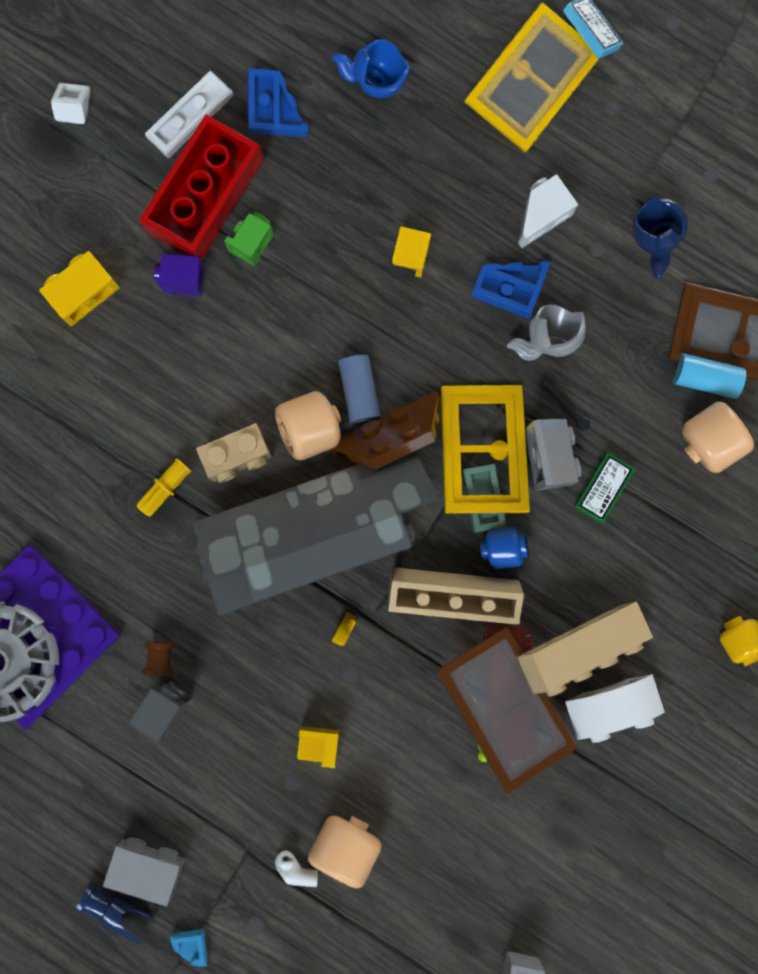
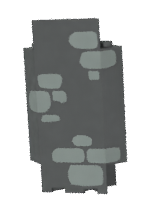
(310, 531)

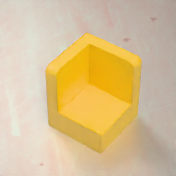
(411, 249)
(318, 745)

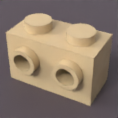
(234, 453)

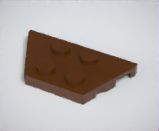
(392, 435)

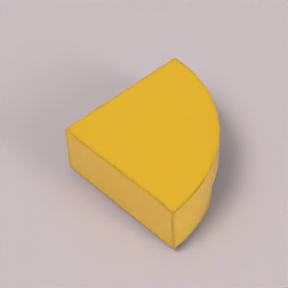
(345, 629)

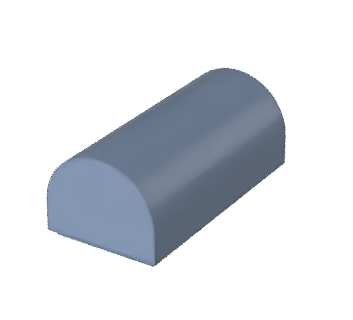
(359, 388)

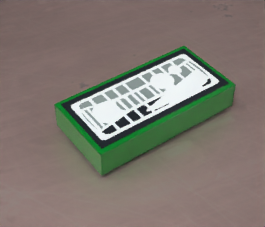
(604, 488)

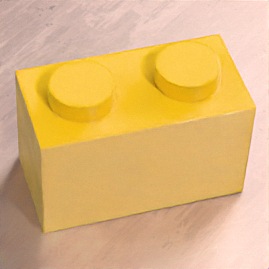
(78, 288)

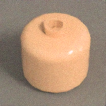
(308, 425)
(717, 438)
(345, 851)

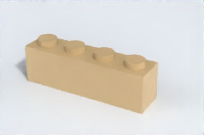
(455, 595)
(585, 648)

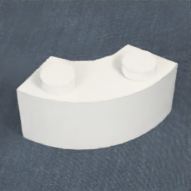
(615, 708)

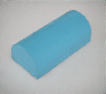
(710, 376)

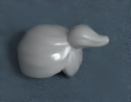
(551, 332)

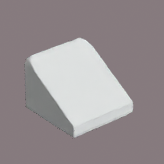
(71, 103)

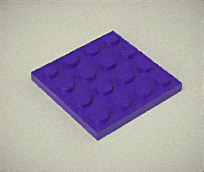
(76, 625)

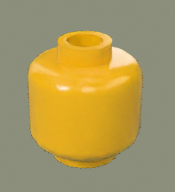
(741, 640)

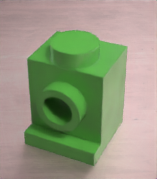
(250, 238)

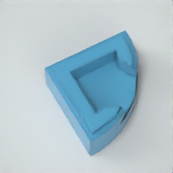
(191, 946)

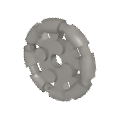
(21, 660)

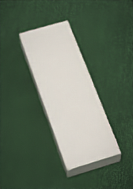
(185, 116)

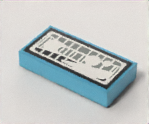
(593, 27)

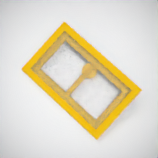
(532, 77)

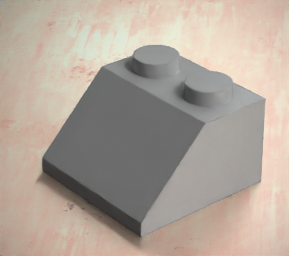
(551, 454)

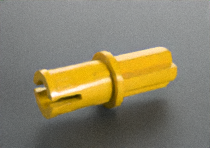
(163, 488)

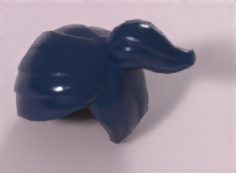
(658, 230)

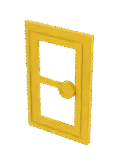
(514, 448)

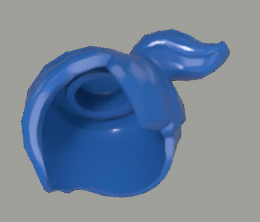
(376, 68)

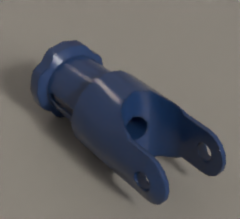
(109, 910)

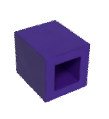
(180, 274)

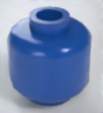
(505, 547)

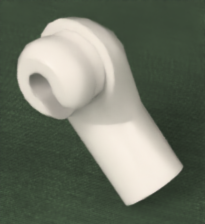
(292, 871)

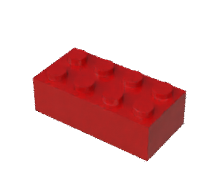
(202, 188)

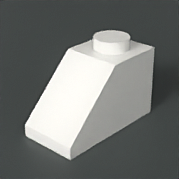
(545, 208)

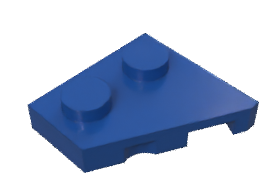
(272, 106)
(511, 286)

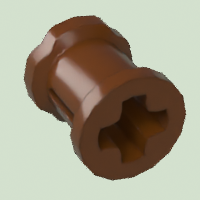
(158, 658)

